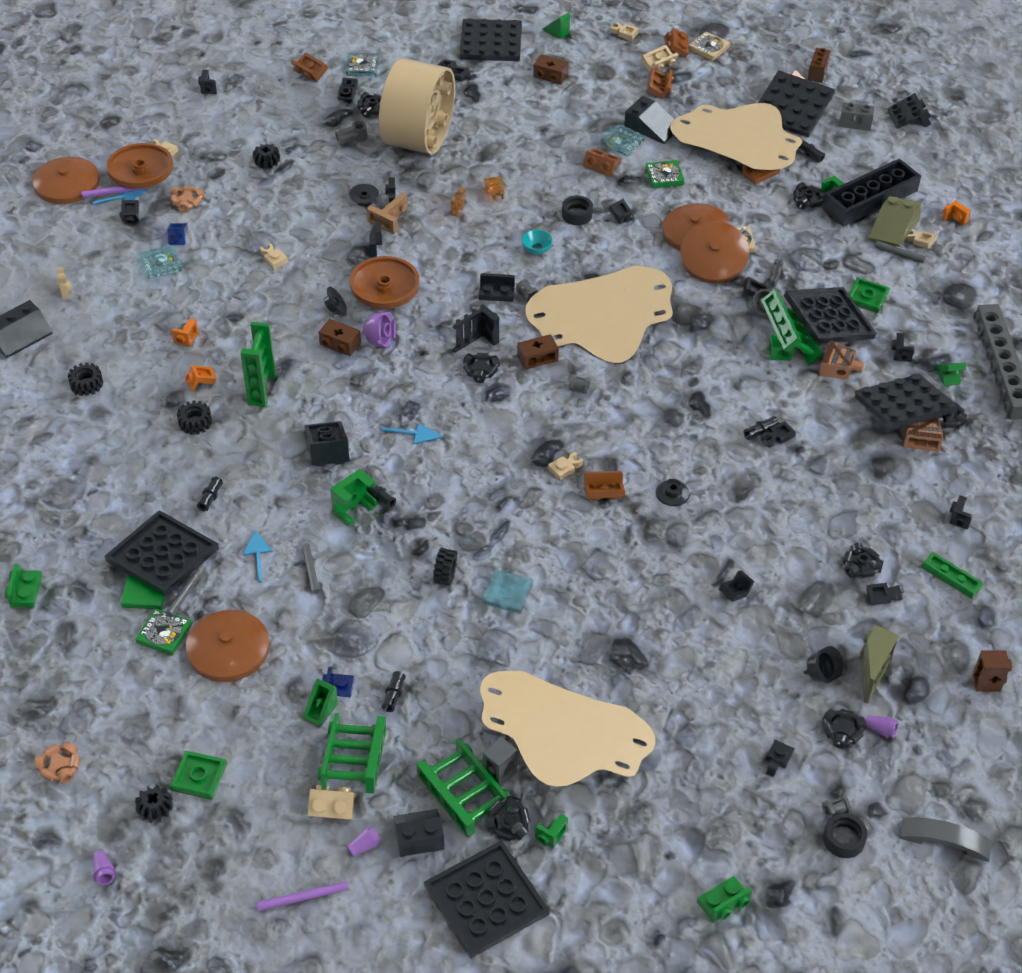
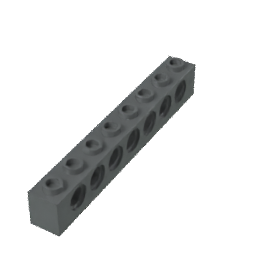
(1002, 357)

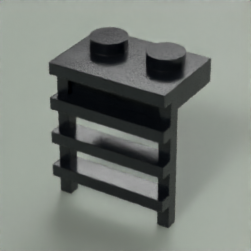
(484, 324)

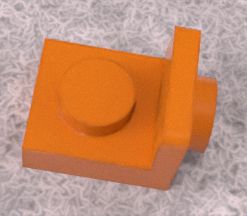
(957, 212)
(187, 334)
(200, 374)

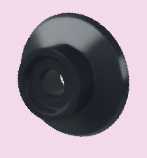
(364, 194)
(334, 301)
(672, 492)

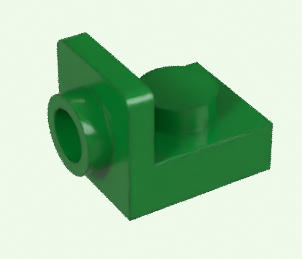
(830, 184)
(553, 833)

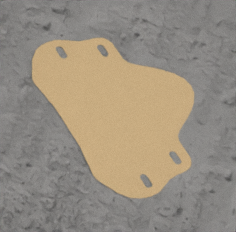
(745, 133)
(601, 311)
(563, 731)

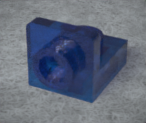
(176, 233)
(343, 683)

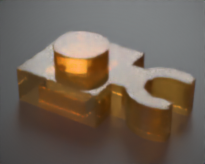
(495, 186)
(458, 202)

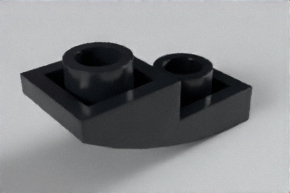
(348, 89)

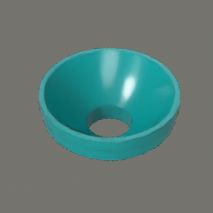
(537, 238)

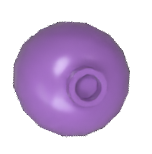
(380, 329)

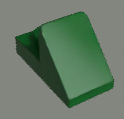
(950, 373)

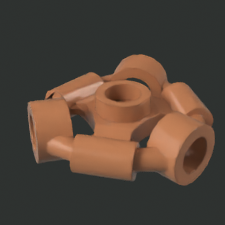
(186, 199)
(59, 763)

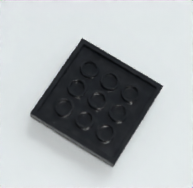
(491, 40)
(798, 101)
(830, 315)
(905, 401)
(162, 552)
(486, 899)

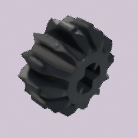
(266, 156)
(154, 803)

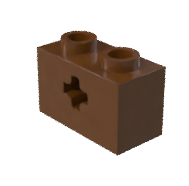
(819, 65)
(550, 69)
(339, 337)
(537, 351)
(991, 670)

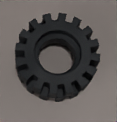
(85, 371)
(194, 425)
(445, 566)

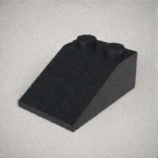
(649, 120)
(327, 443)

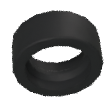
(577, 202)
(852, 822)

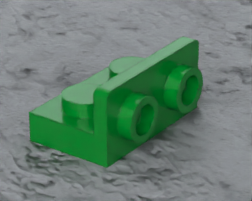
(23, 587)
(724, 899)

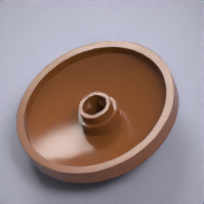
(140, 165)
(64, 179)
(686, 217)
(714, 252)
(384, 282)
(227, 645)

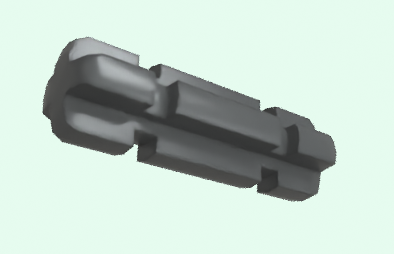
(776, 271)

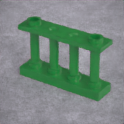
(790, 328)
(258, 364)
(371, 761)
(452, 804)

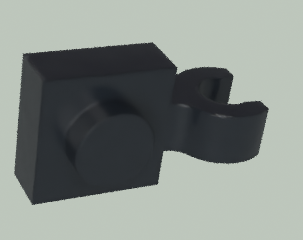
(882, 594)
(778, 756)

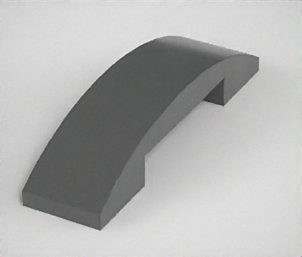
(947, 834)

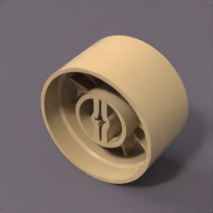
(416, 105)

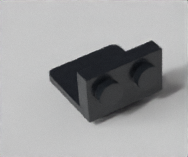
(908, 111)

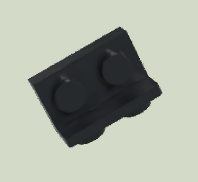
(497, 287)

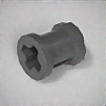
(526, 290)
(579, 383)
(836, 806)

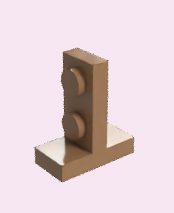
(388, 214)

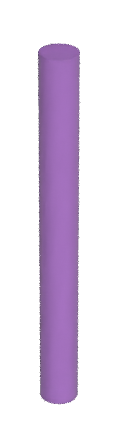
(105, 191)
(301, 896)

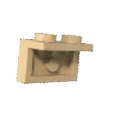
(659, 58)
(331, 803)

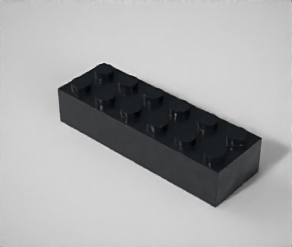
(870, 192)

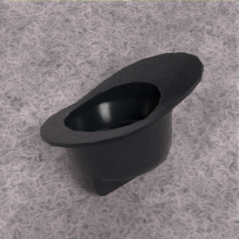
(825, 665)

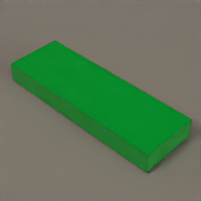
(952, 575)

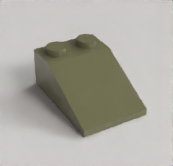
(895, 221)
(877, 656)

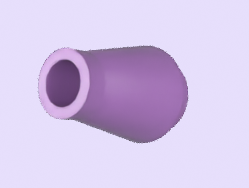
(883, 725)
(364, 841)
(102, 868)

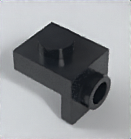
(206, 84)
(129, 211)
(622, 211)
(751, 286)
(901, 352)
(958, 516)
(738, 587)

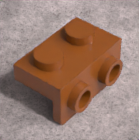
(677, 42)
(309, 67)
(659, 83)
(604, 485)

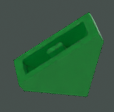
(559, 27)
(321, 702)

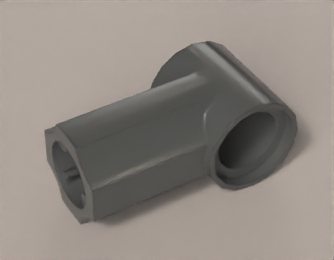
(356, 132)

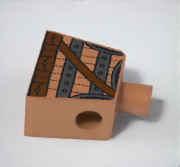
(839, 362)
(924, 435)

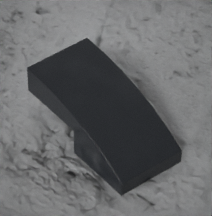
(460, 73)
(375, 238)

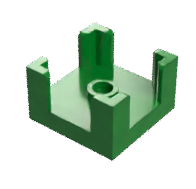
(350, 493)

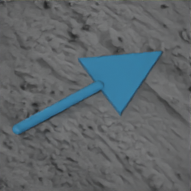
(131, 195)
(422, 434)
(256, 546)

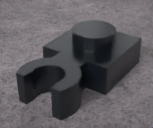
(390, 188)
(781, 433)

